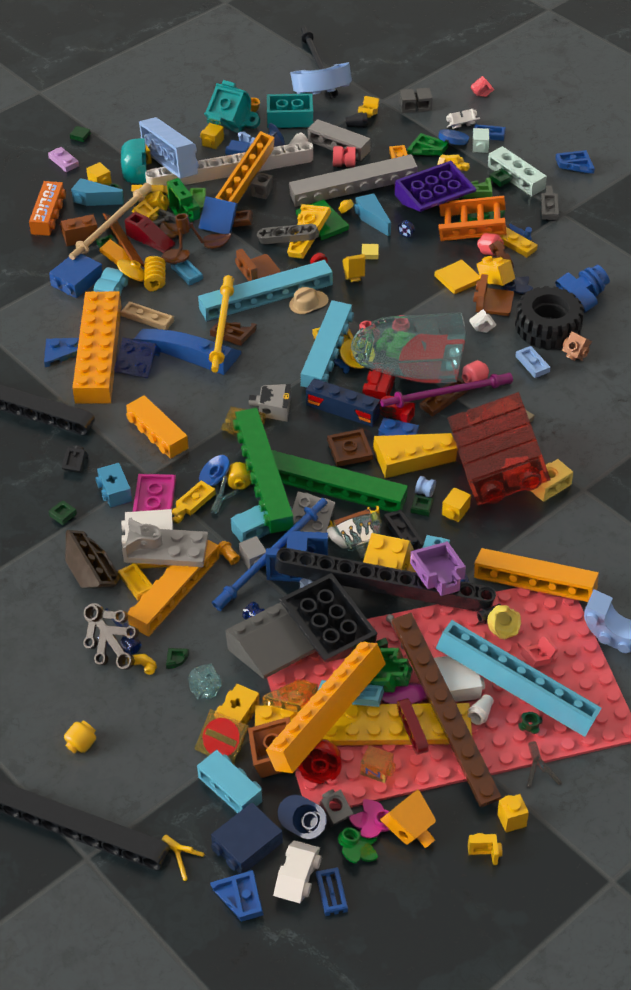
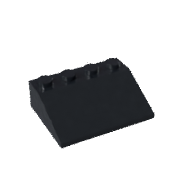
(329, 618)

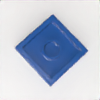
(218, 215)

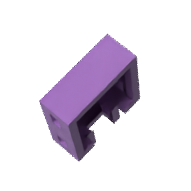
(439, 567)

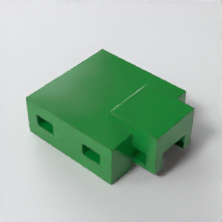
(180, 197)
(395, 672)

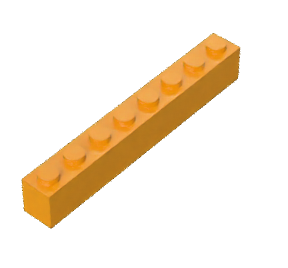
(325, 707)

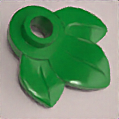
(357, 847)

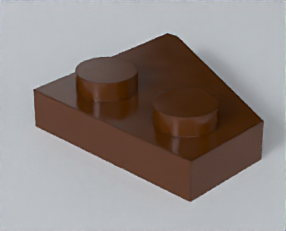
(234, 332)

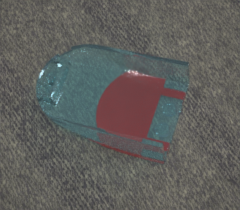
(413, 346)

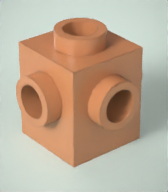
(576, 346)

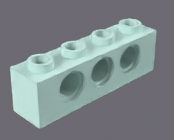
(523, 174)

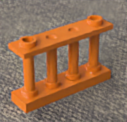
(472, 229)

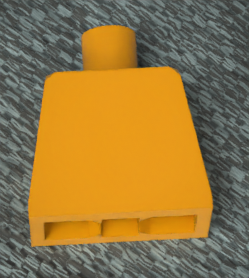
(411, 820)

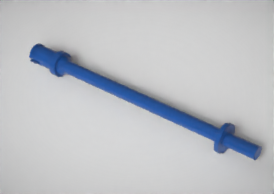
(230, 592)

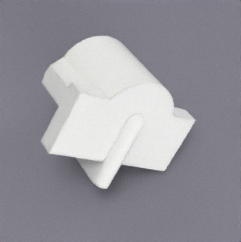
(482, 322)

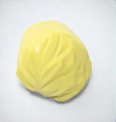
(504, 622)

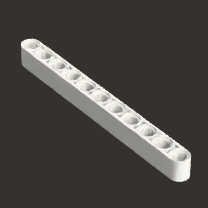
(224, 166)

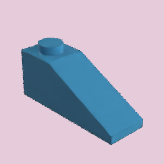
(94, 193)
(372, 213)

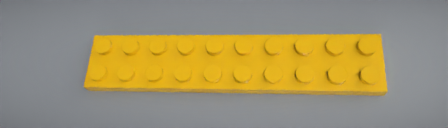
(373, 724)

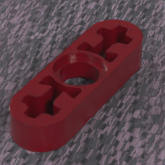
(412, 726)

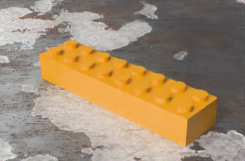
(97, 348)

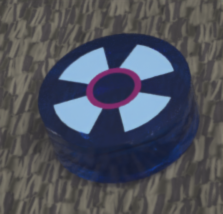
(406, 228)

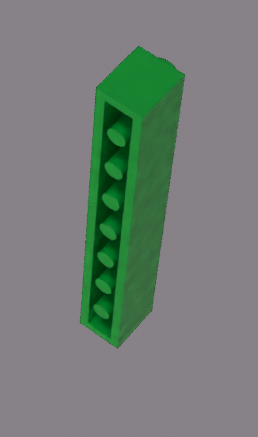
(263, 471)
(340, 482)

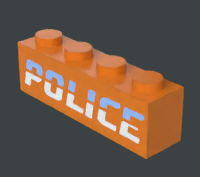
(47, 208)

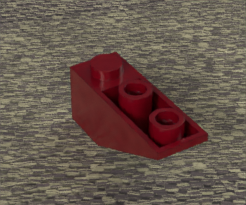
(145, 231)

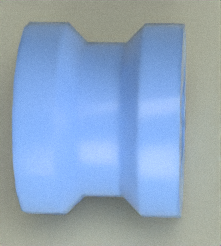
(425, 486)

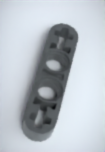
(306, 233)

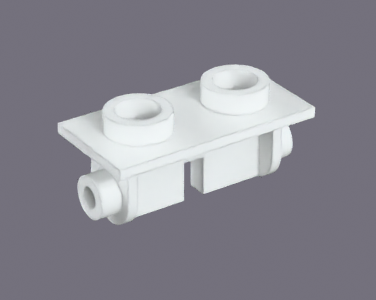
(456, 120)

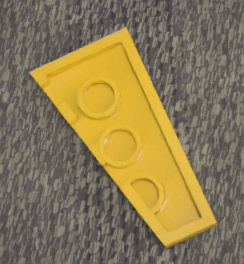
(309, 215)

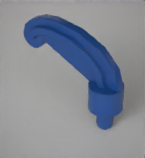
(342, 364)

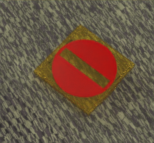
(221, 734)

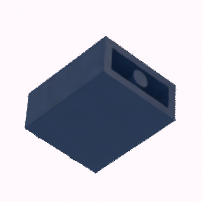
(246, 838)

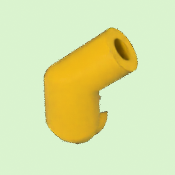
(147, 662)

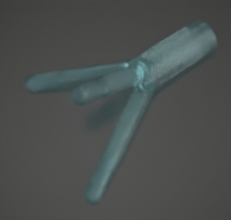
(219, 496)

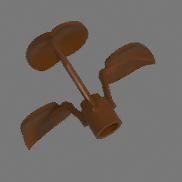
(182, 227)

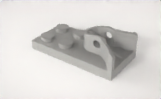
(164, 546)

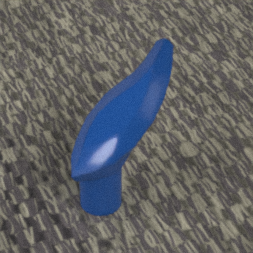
(527, 233)

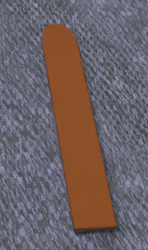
(124, 241)

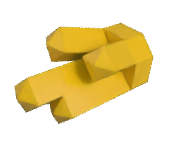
(456, 159)

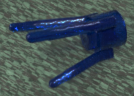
(129, 645)

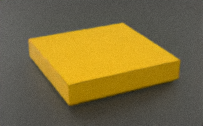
(457, 276)

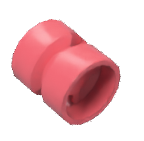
(344, 156)

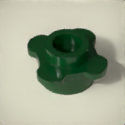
(530, 717)

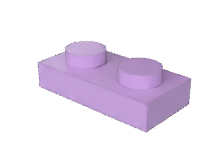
(63, 159)

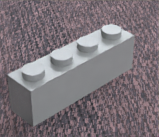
(329, 135)

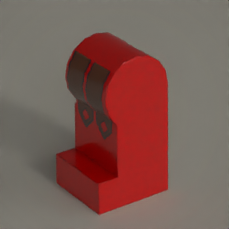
(403, 414)

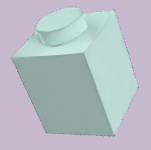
(480, 140)

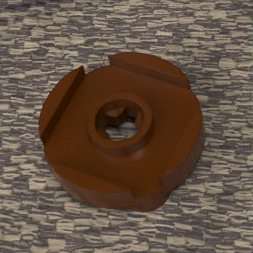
(498, 248)

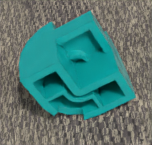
(134, 161)

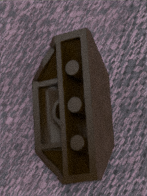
(89, 561)

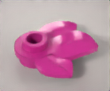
(370, 820)

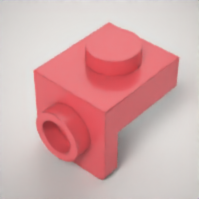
(541, 653)

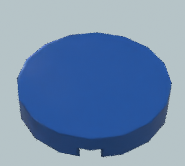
(453, 136)

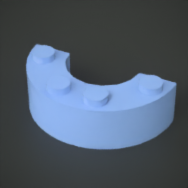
(323, 79)
(607, 623)

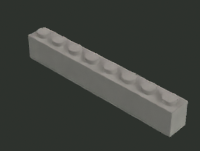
(351, 180)

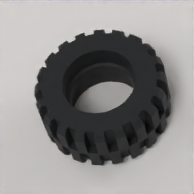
(548, 303)

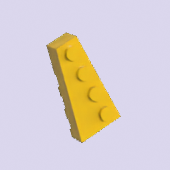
(413, 452)

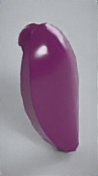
(413, 692)

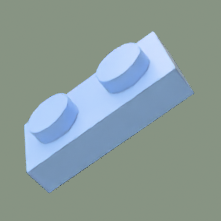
(532, 361)

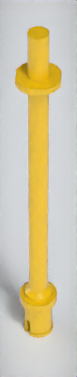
(217, 357)

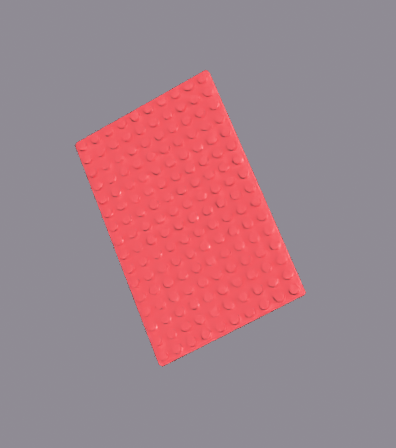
(501, 743)

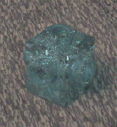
(204, 681)

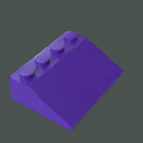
(432, 187)

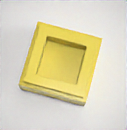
(370, 251)

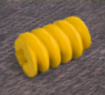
(154, 273)

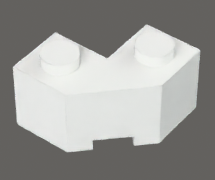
(295, 874)

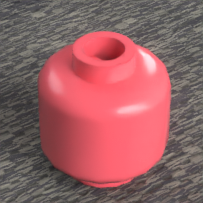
(485, 241)
(475, 371)

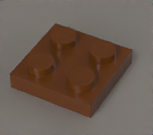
(349, 447)

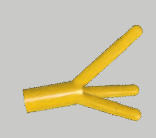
(177, 848)

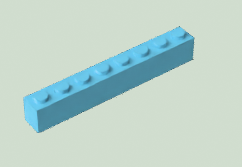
(267, 289)
(518, 678)

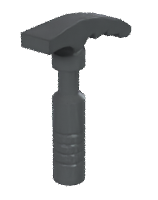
(166, 217)

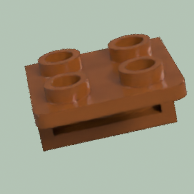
(255, 267)
(492, 300)

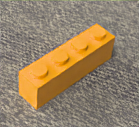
(157, 427)

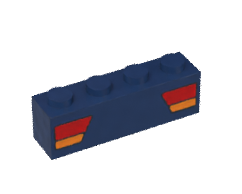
(343, 402)

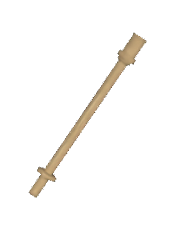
(138, 195)

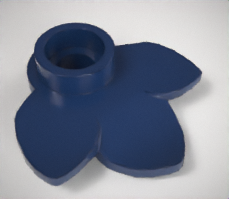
(518, 285)

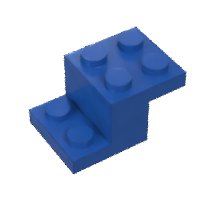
(305, 541)

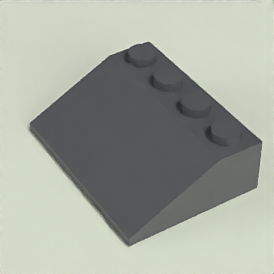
(268, 641)

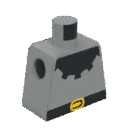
(273, 401)

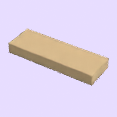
(147, 316)

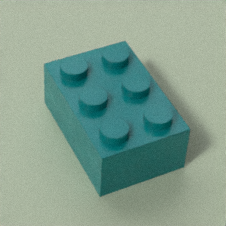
(290, 110)

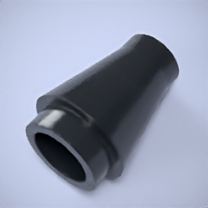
(359, 119)

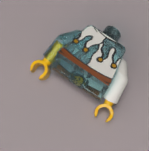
(355, 530)

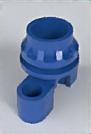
(587, 286)

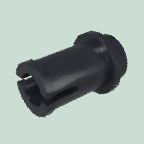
(482, 614)

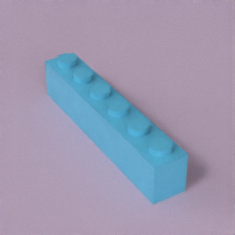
(326, 344)

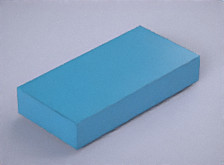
(187, 272)

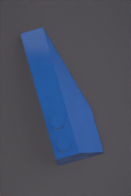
(188, 347)

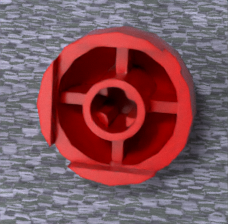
(322, 763)

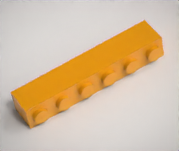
(247, 168)
(535, 575)
(169, 592)

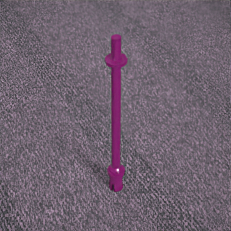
(493, 381)

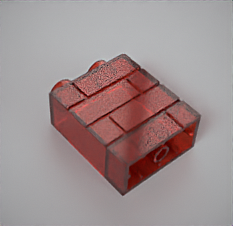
(498, 449)

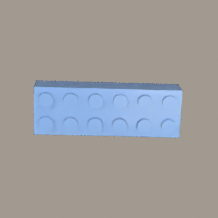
(169, 147)

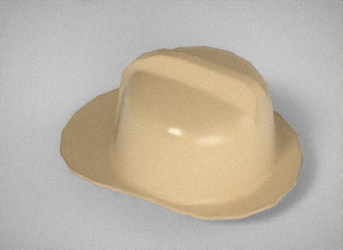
(307, 300)

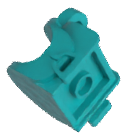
(231, 108)

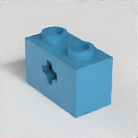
(114, 485)

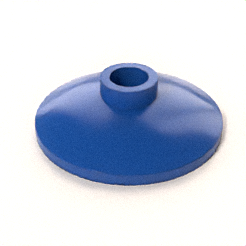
(215, 470)

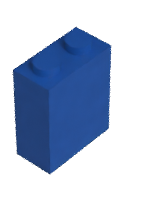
(76, 275)

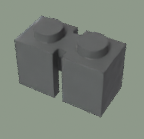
(421, 96)

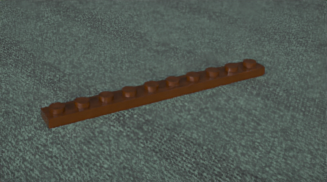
(446, 710)

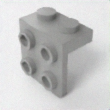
(307, 500)

